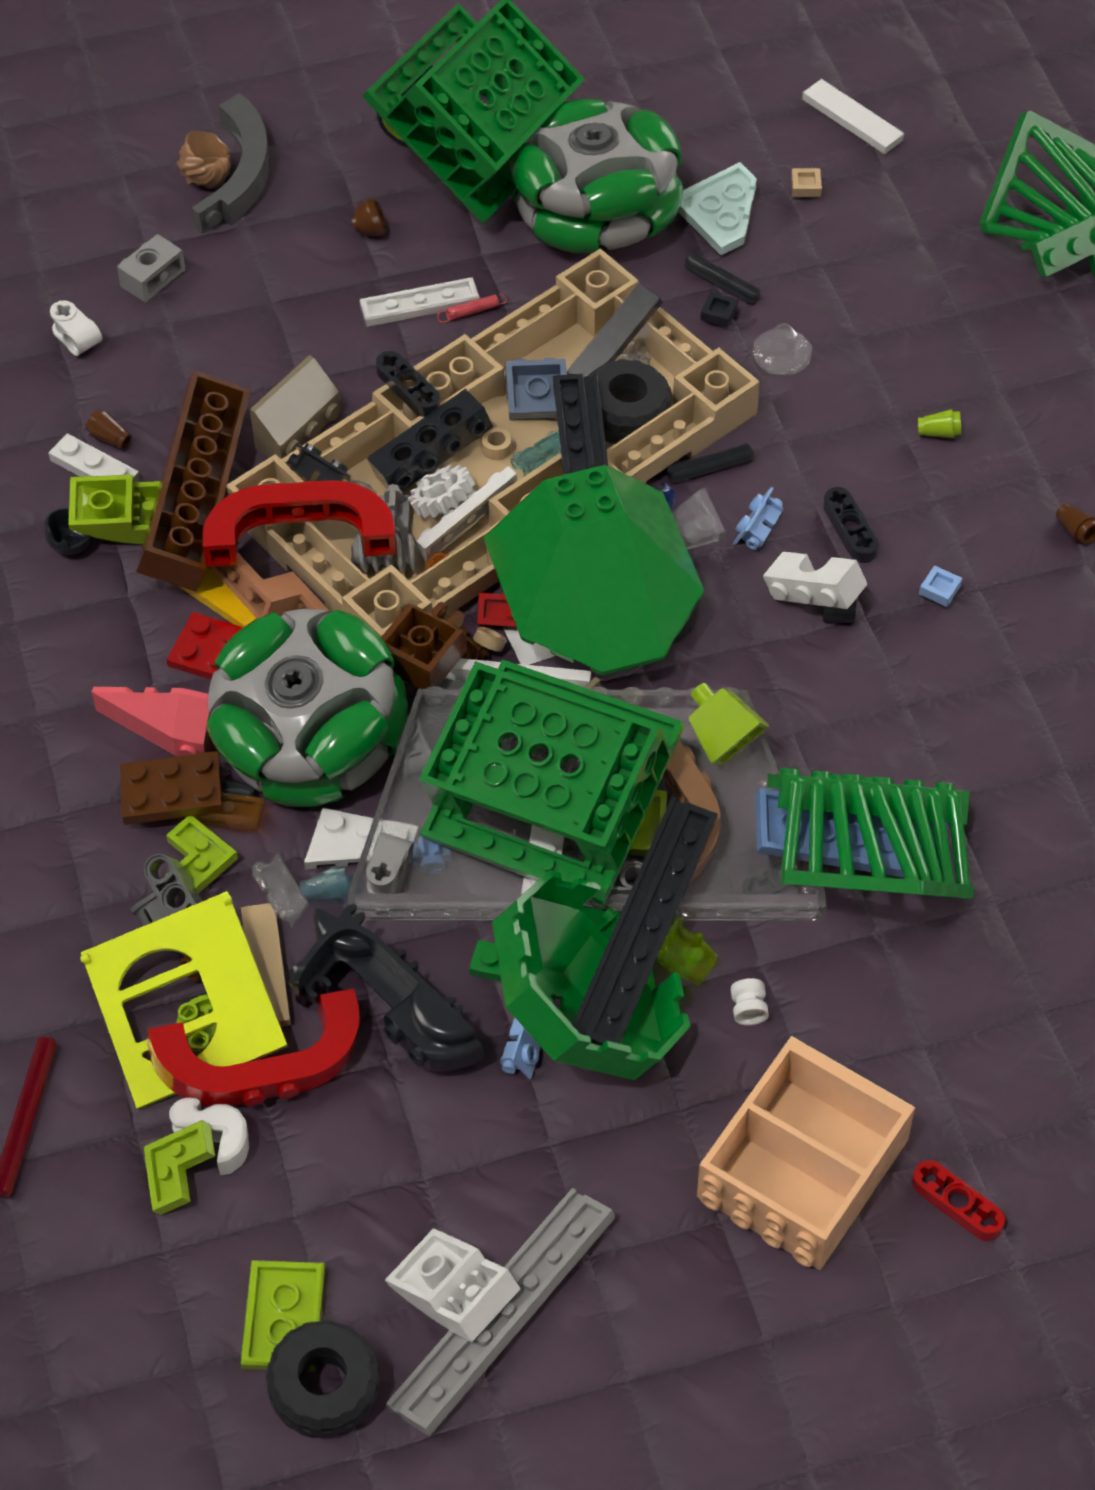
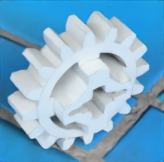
(441, 491)

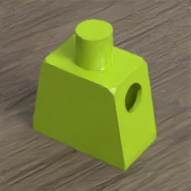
(723, 723)

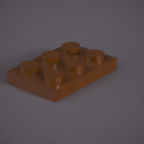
(171, 788)

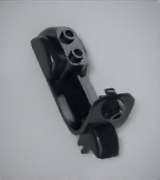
(419, 1016)

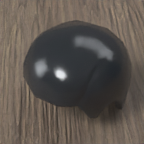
(61, 537)

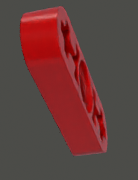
(960, 1215)

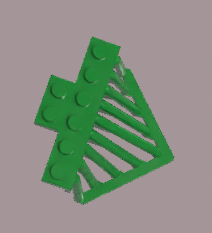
(1073, 232)
(878, 797)

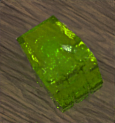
(687, 953)

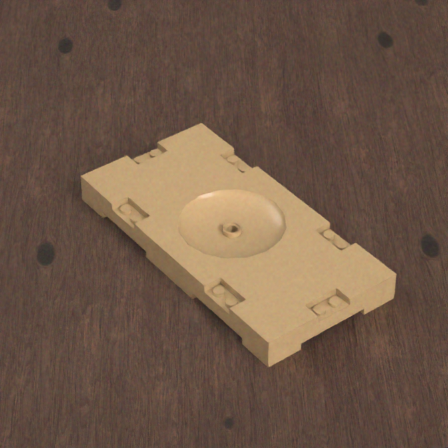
(708, 402)

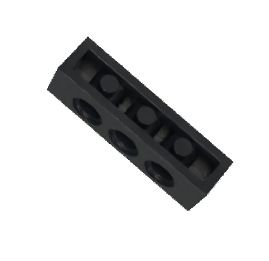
(430, 441)

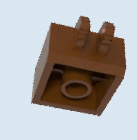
(425, 644)

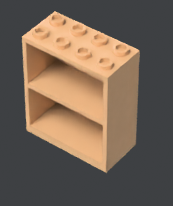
(804, 1153)

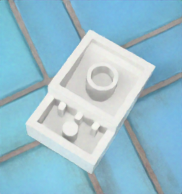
(453, 1284)

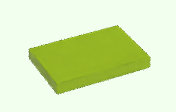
(279, 1300)

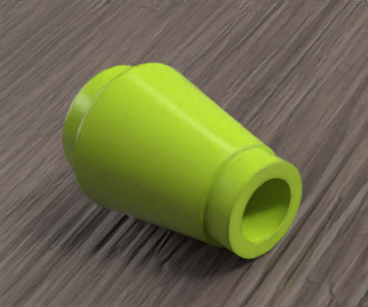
(941, 424)

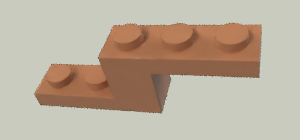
(269, 595)

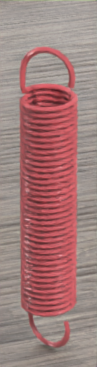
(472, 307)

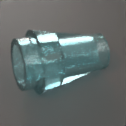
(327, 885)

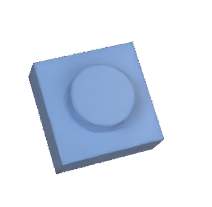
(940, 586)

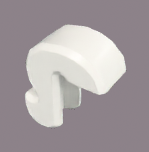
(226, 1125)

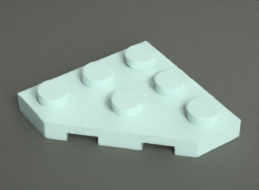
(721, 207)

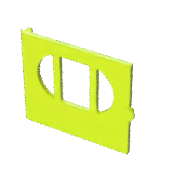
(222, 956)

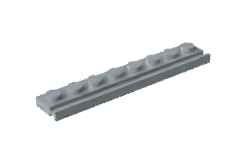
(538, 1269)

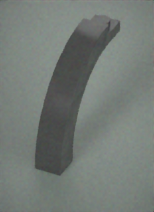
(249, 179)

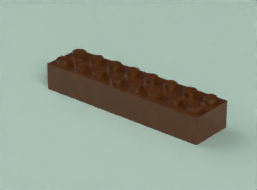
(193, 479)

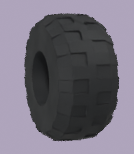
(630, 396)
(322, 1344)

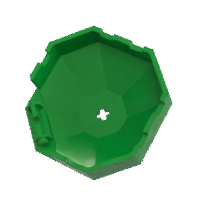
(550, 952)

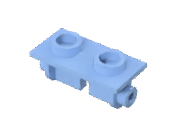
(751, 527)
(521, 1053)

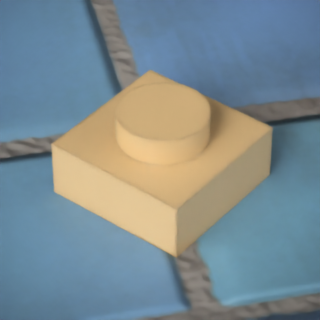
(806, 182)

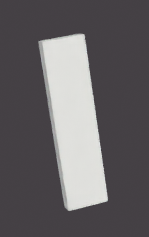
(853, 116)
(417, 301)

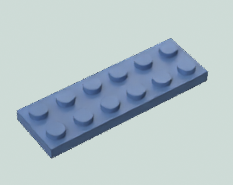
(772, 826)

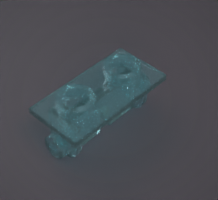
(535, 456)

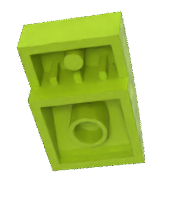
(111, 507)

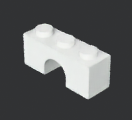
(833, 585)

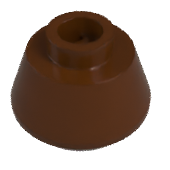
(370, 218)

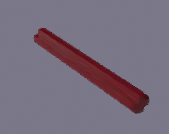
(25, 1113)

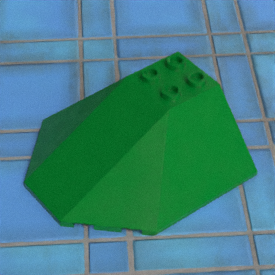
(595, 569)

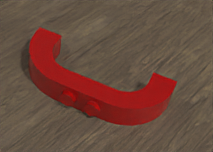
(294, 504)
(263, 1078)

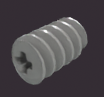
(404, 556)

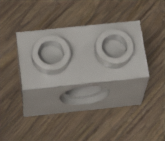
(151, 268)

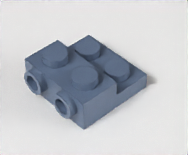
(531, 387)

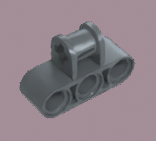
(162, 901)

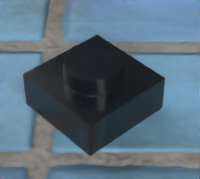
(719, 309)

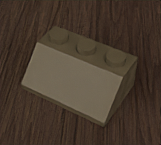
(294, 410)

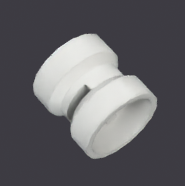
(749, 1002)

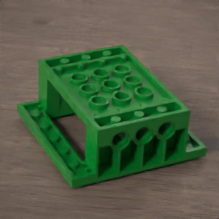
(443, 109)
(598, 806)

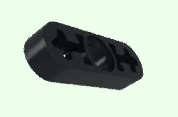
(404, 372)
(851, 512)

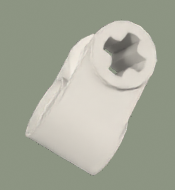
(74, 327)

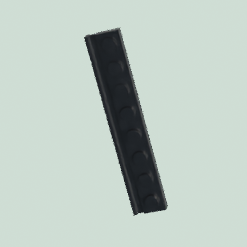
(579, 422)
(644, 922)

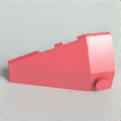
(168, 720)

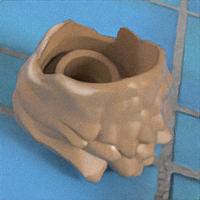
(204, 159)

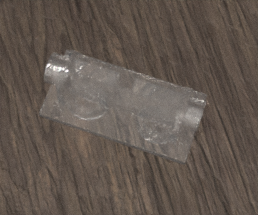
(284, 892)

